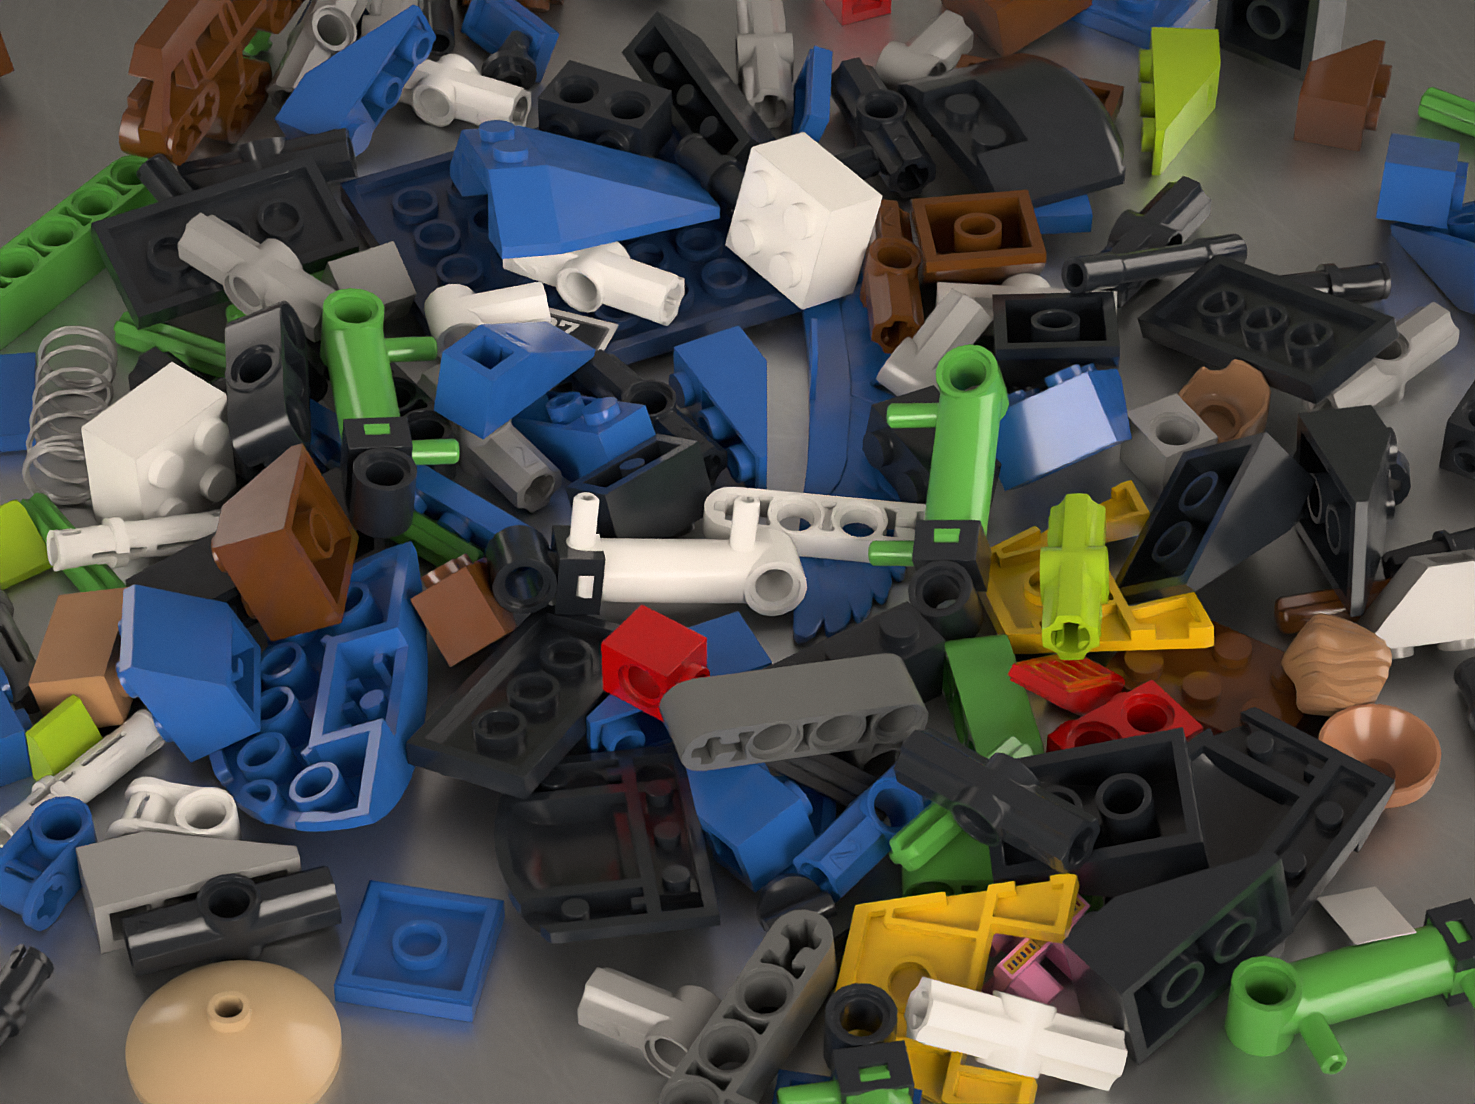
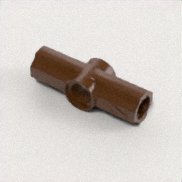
(891, 279)

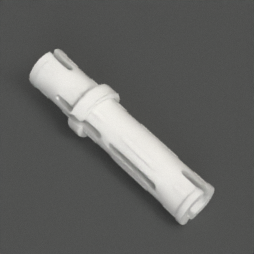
(120, 541)
(91, 771)

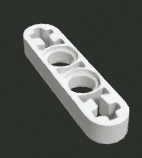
(824, 513)

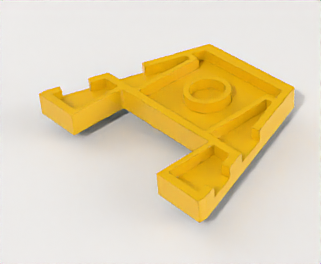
(1017, 609)
(951, 942)

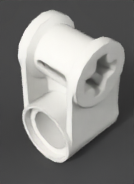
(177, 810)

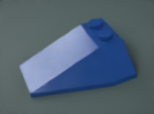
(568, 193)

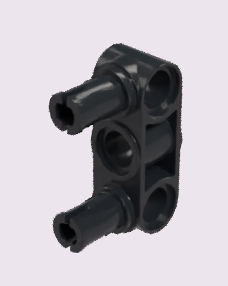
(270, 385)

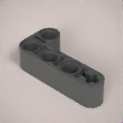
(796, 712)
(754, 1038)

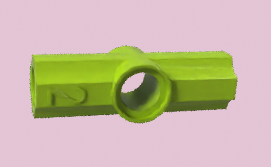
(1074, 577)

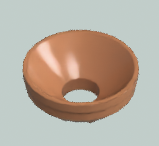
(1389, 743)

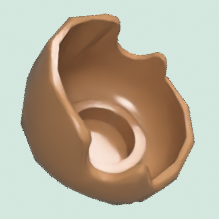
(1230, 400)

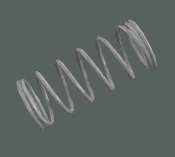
(72, 387)

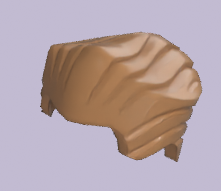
(1336, 665)

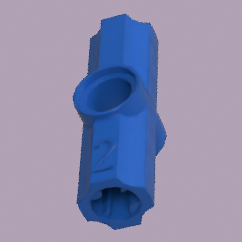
(858, 837)

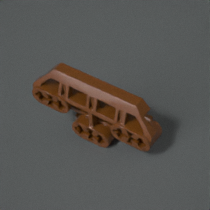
(197, 76)

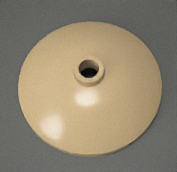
(272, 1050)

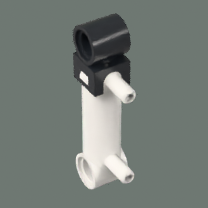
(589, 570)

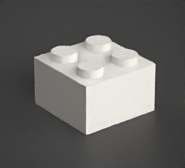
(803, 220)
(160, 449)

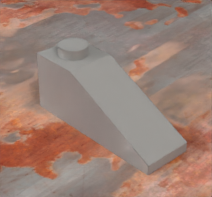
(163, 869)

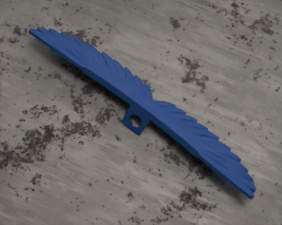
(840, 398)

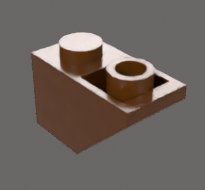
(1343, 96)
(462, 608)

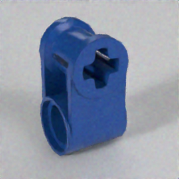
(41, 861)

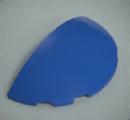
(338, 709)

